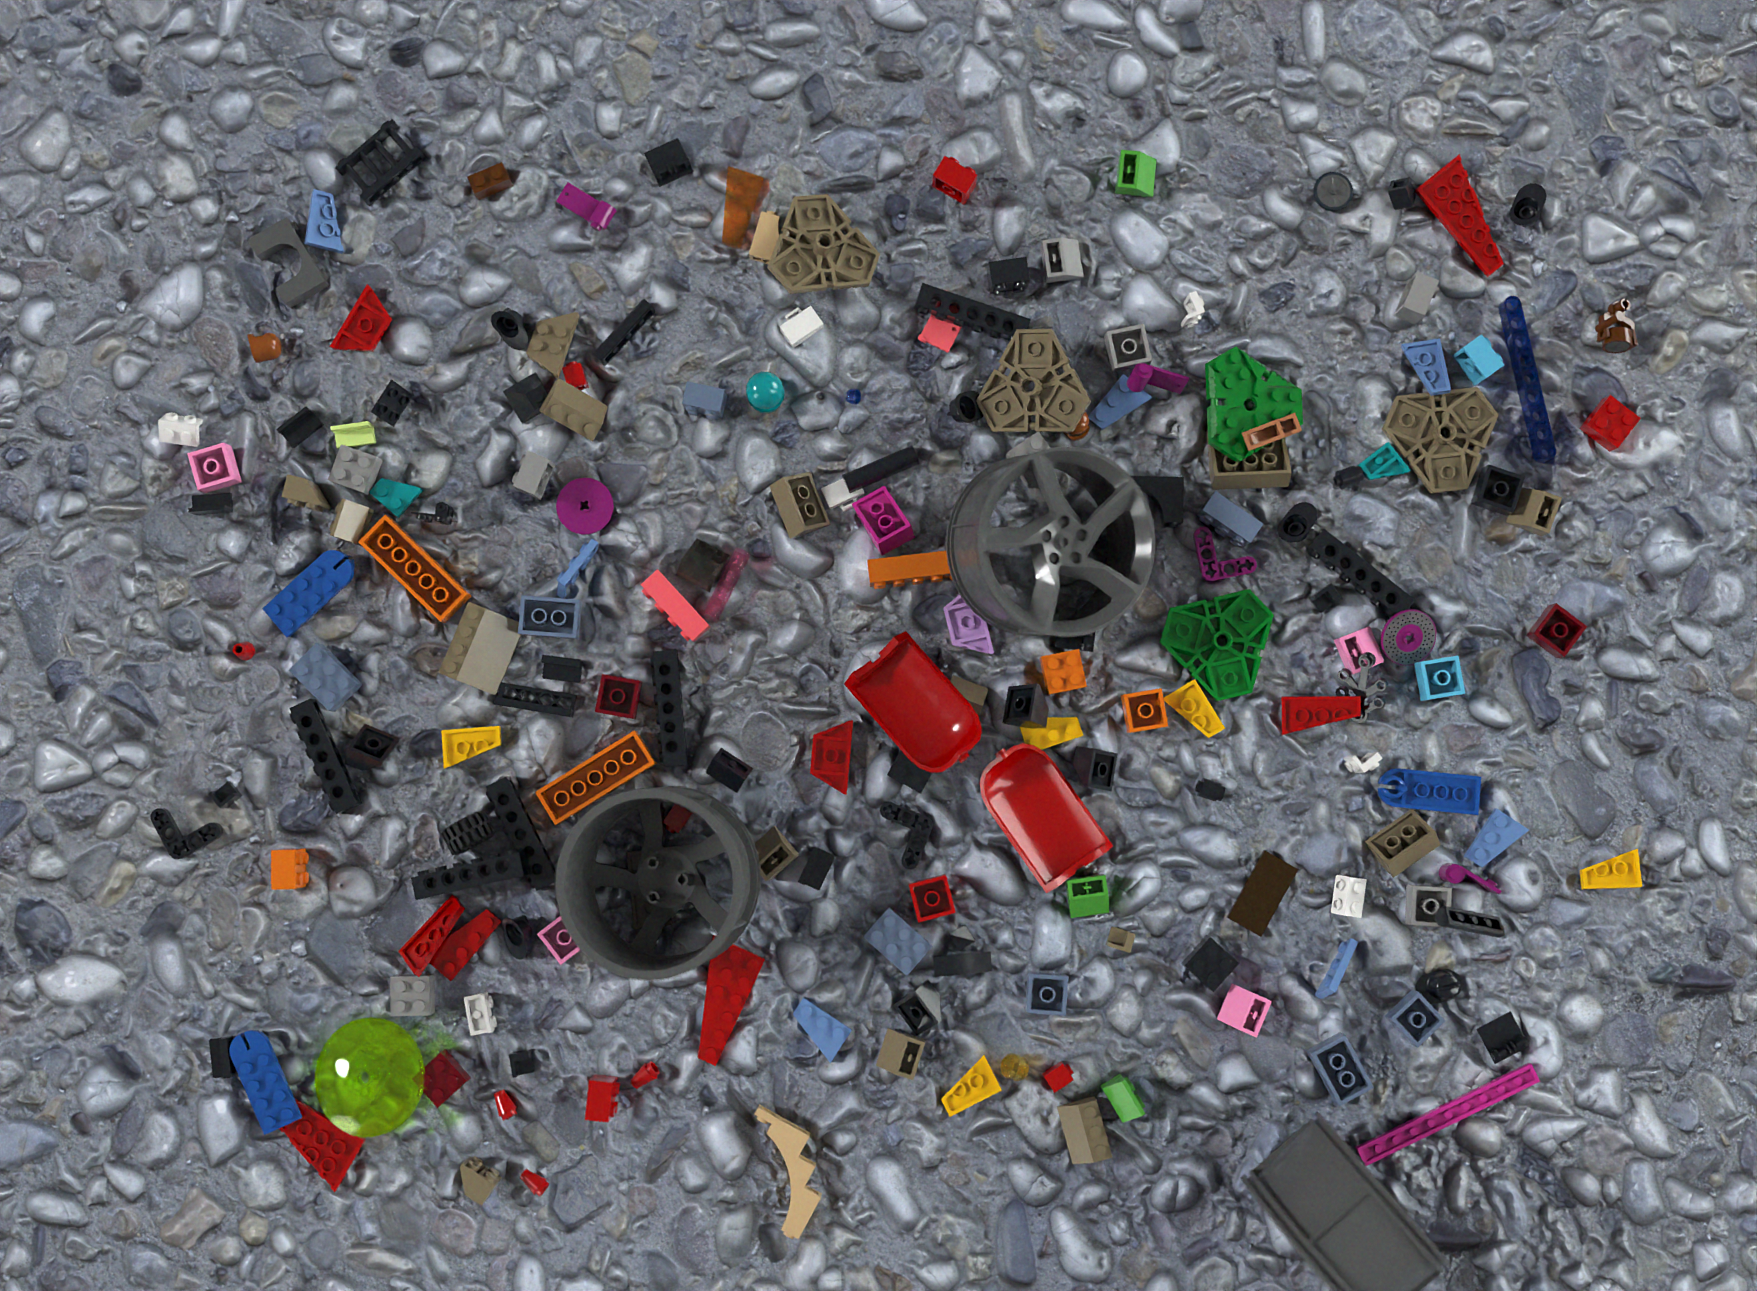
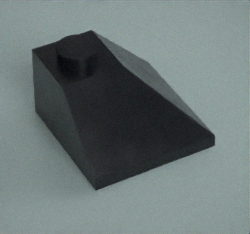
(527, 397)
(1026, 707)
(370, 748)
(1095, 767)
(920, 1007)

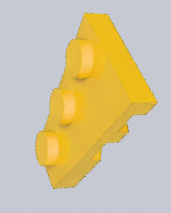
(1195, 708)
(1056, 732)
(468, 742)
(1613, 873)
(971, 1088)

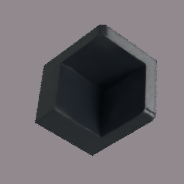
(1401, 193)
(1325, 598)
(225, 795)
(521, 1062)

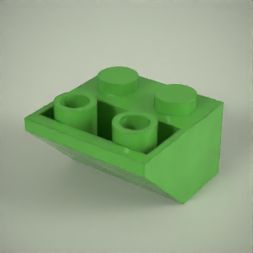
(1135, 174)
(1087, 895)
(1122, 1098)

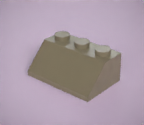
(574, 409)
(799, 504)
(1403, 842)
(1084, 1131)

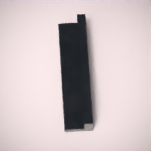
(533, 706)

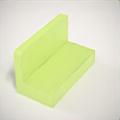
(354, 434)

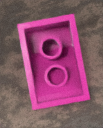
(883, 520)

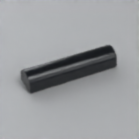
(624, 332)
(880, 469)
(1469, 921)

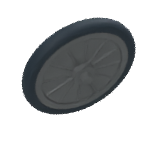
(1333, 191)

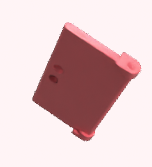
(940, 333)

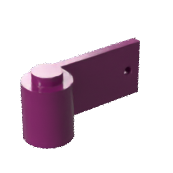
(586, 207)
(1147, 374)
(1455, 873)

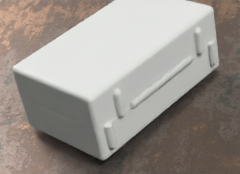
(801, 326)
(838, 494)

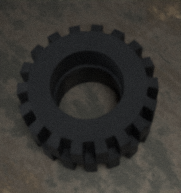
(468, 832)

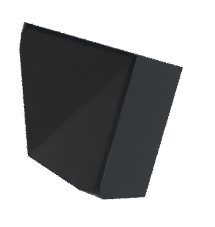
(962, 937)

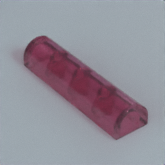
(726, 585)

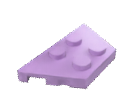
(966, 627)

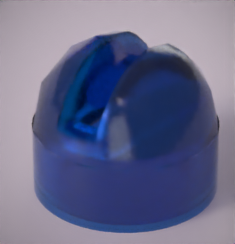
(853, 396)

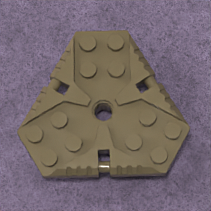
(804, 262)
(1056, 399)
(1417, 425)

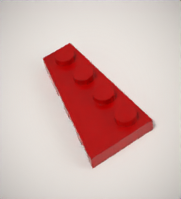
(1313, 711)
(427, 940)
(464, 943)

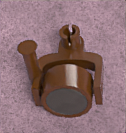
(1616, 338)

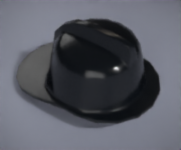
(1528, 205)
(510, 327)
(965, 408)
(1297, 522)
(517, 933)
(1439, 986)

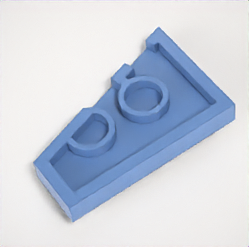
(322, 223)
(1429, 365)
(1117, 403)
(570, 576)
(1494, 838)
(1337, 969)
(822, 1028)

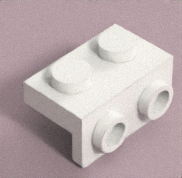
(1194, 307)
(179, 429)
(1367, 762)
(1348, 896)
(479, 1013)

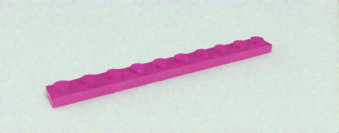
(1447, 1114)

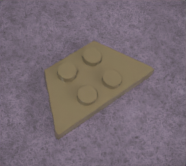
(552, 341)

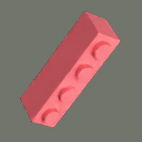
(675, 605)

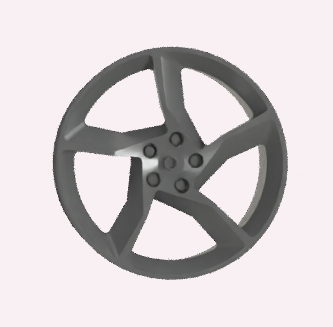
(1056, 541)
(663, 880)
(1342, 1215)

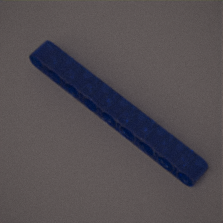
(1523, 388)

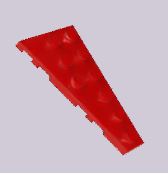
(1459, 211)
(727, 989)
(323, 1144)

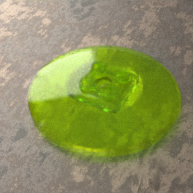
(393, 1070)

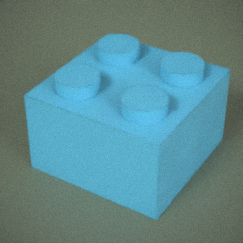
(1478, 359)
(1439, 678)

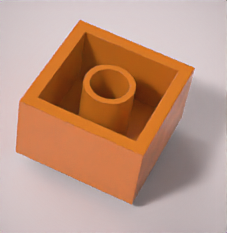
(1063, 672)
(1144, 710)
(289, 868)

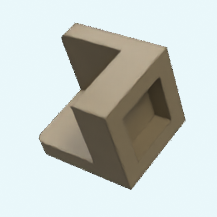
(1120, 939)

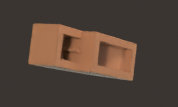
(1271, 432)

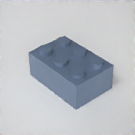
(1229, 520)
(549, 617)
(325, 677)
(897, 941)
(1340, 1069)

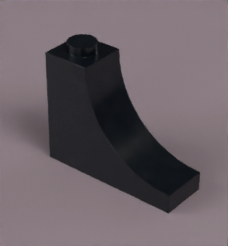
(1167, 495)

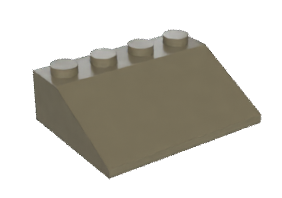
(1262, 469)
(481, 648)

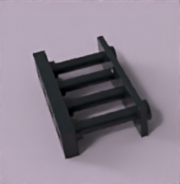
(384, 180)

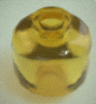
(1014, 1067)

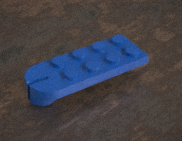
(310, 591)
(1431, 791)
(264, 1081)

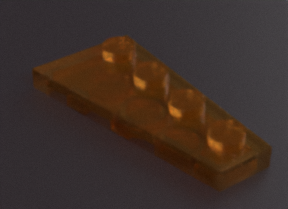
(740, 201)

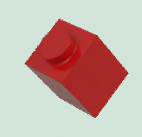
(575, 375)
(677, 818)
(1058, 1076)

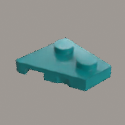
(1383, 463)
(395, 495)

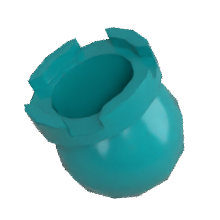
(765, 392)

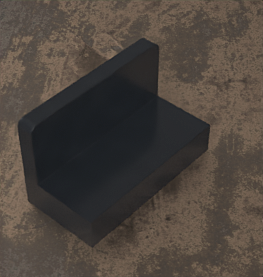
(300, 426)
(211, 504)
(562, 668)
(728, 770)
(816, 868)
(220, 1057)

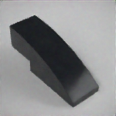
(962, 963)

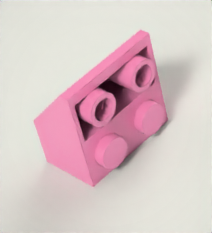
(1354, 645)
(1244, 1010)

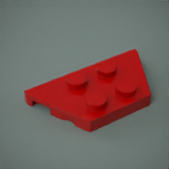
(363, 325)
(832, 755)

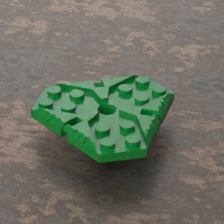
(1238, 382)
(1193, 634)

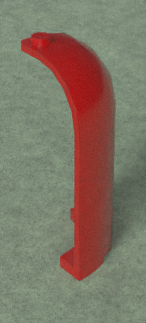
(916, 705)
(1041, 814)

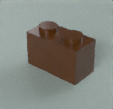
(490, 181)

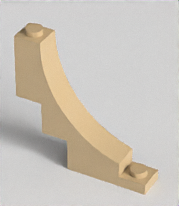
(791, 1141)

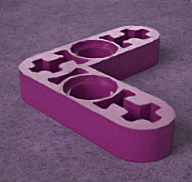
(1218, 567)

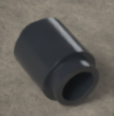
(1348, 477)
(1210, 790)

